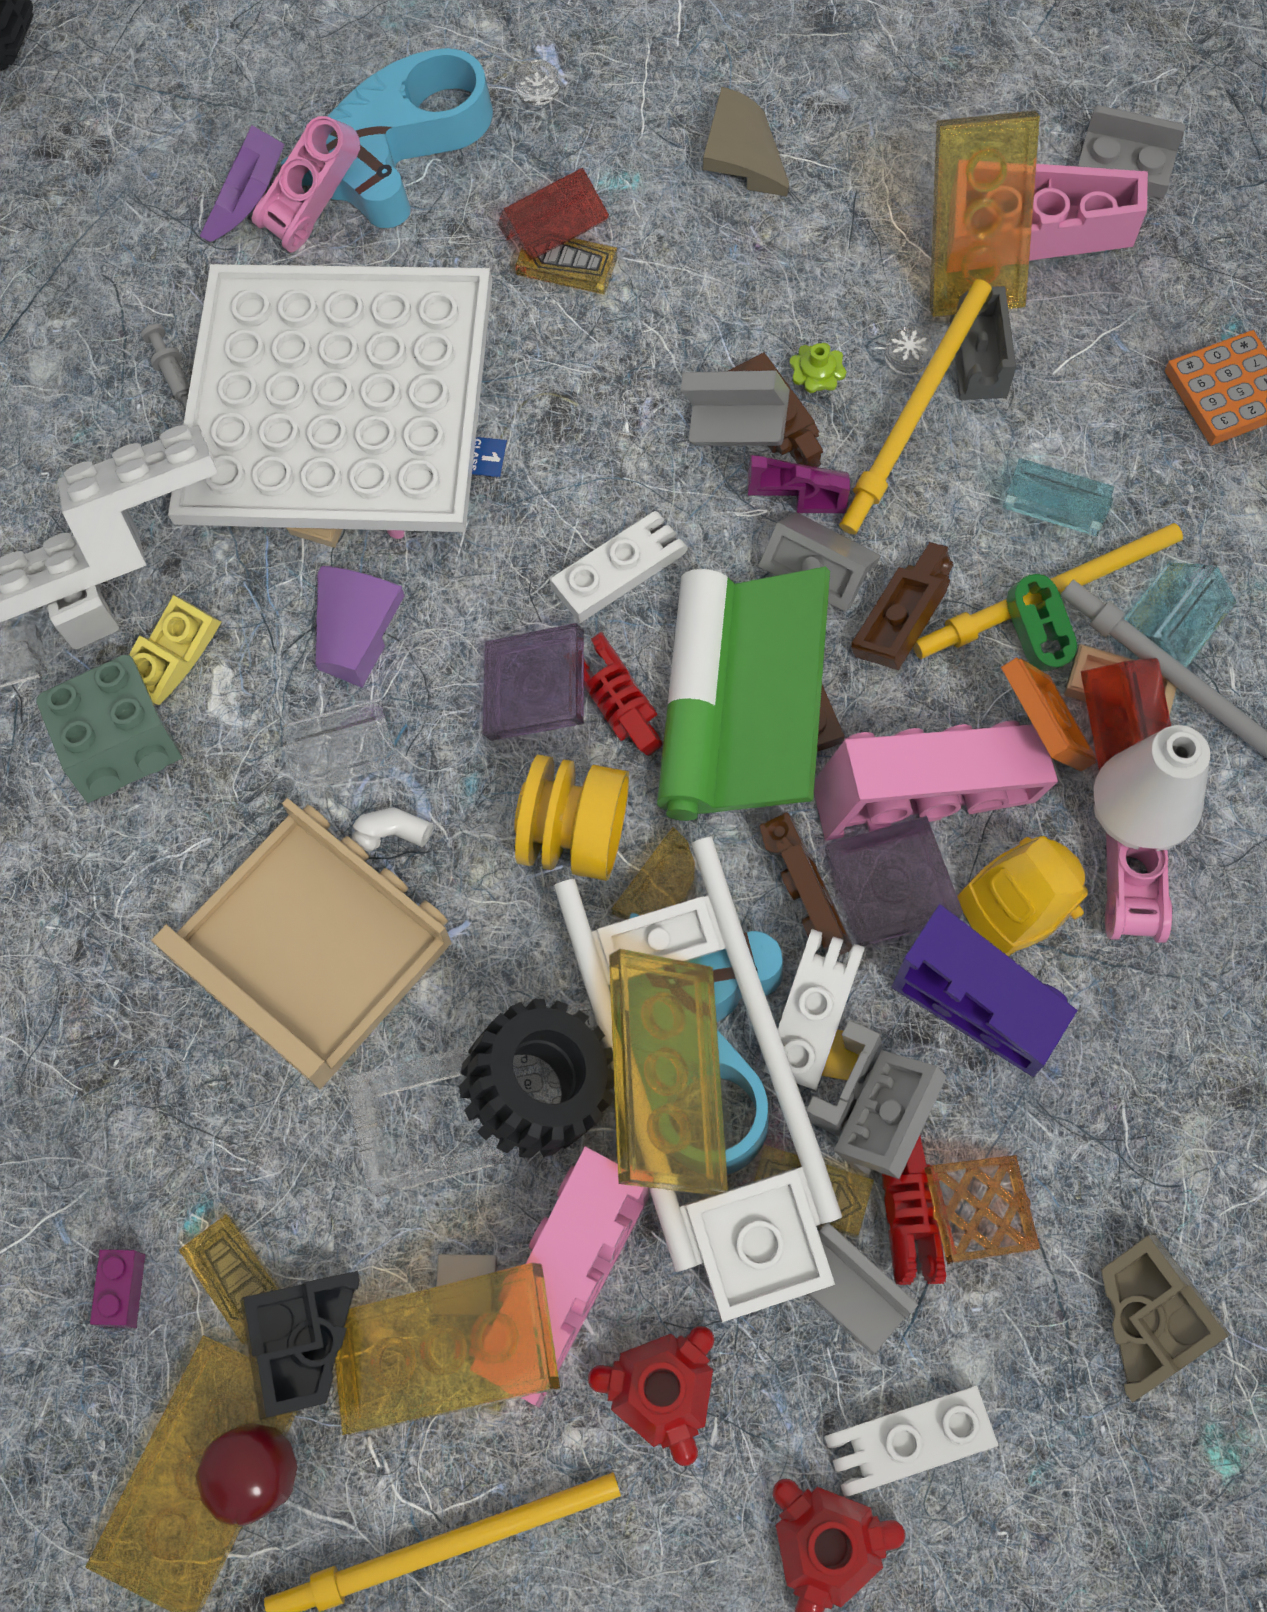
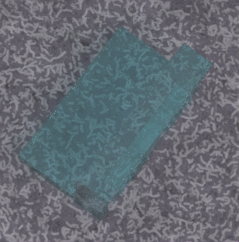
(1059, 497)
(1183, 608)

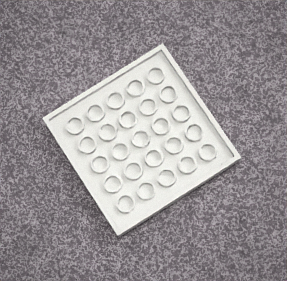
(337, 396)

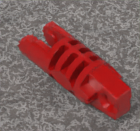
(621, 699)
(912, 1219)

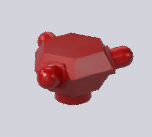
(662, 1390)
(829, 1544)

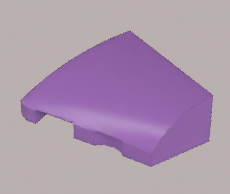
(244, 183)
(351, 621)

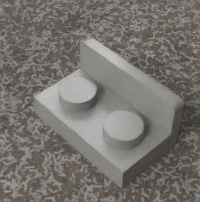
(1132, 143)
(889, 1114)

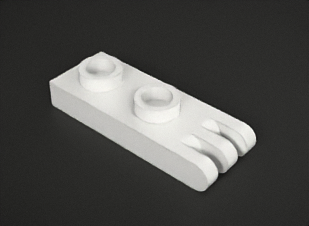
(617, 566)
(816, 1007)
(914, 1440)

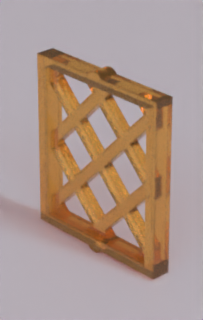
(946, 1213)

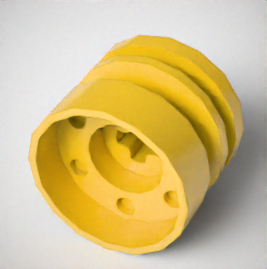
(571, 817)

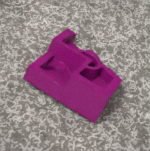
(814, 487)

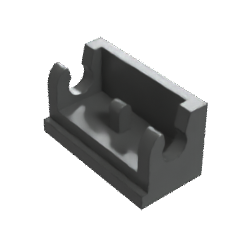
(987, 355)

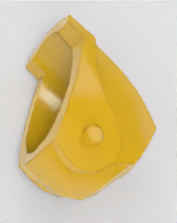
(1025, 894)

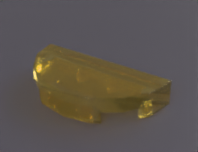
(662, 880)

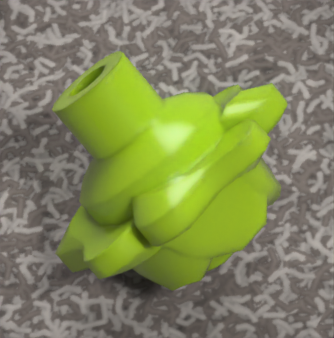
(817, 367)

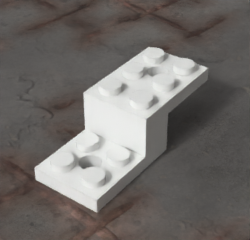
(97, 512)

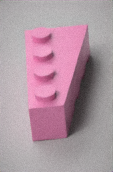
(1086, 210)
(931, 775)
(582, 1244)

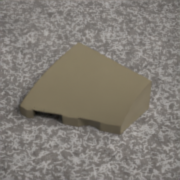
(744, 144)
(1157, 1316)

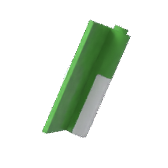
(744, 693)

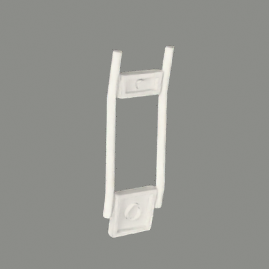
(763, 1235)

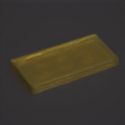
(982, 206)
(666, 1074)
(446, 1350)
(160, 1532)

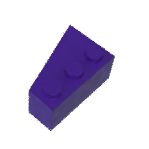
(983, 992)

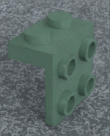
(106, 728)

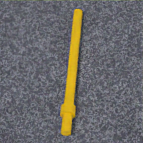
(873, 483)
(965, 627)
(330, 1586)

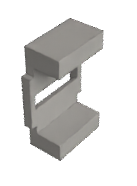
(868, 1047)

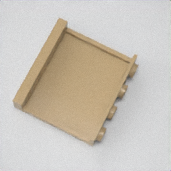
(309, 944)

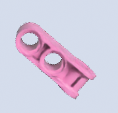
(285, 206)
(1137, 901)

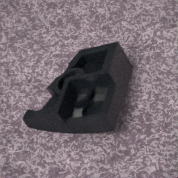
(296, 1340)

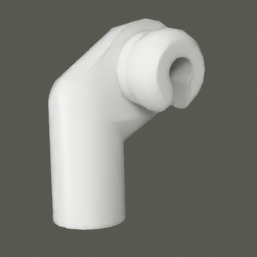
(387, 822)

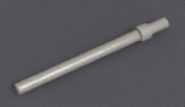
(1109, 620)

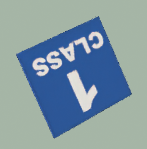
(488, 456)

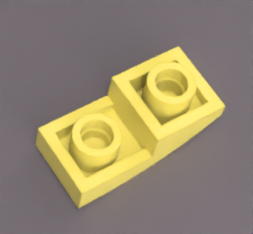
(173, 647)

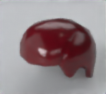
(246, 1474)

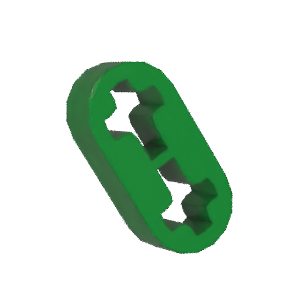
(1041, 622)

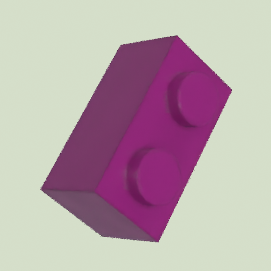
(117, 1288)

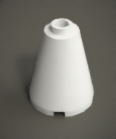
(1154, 789)

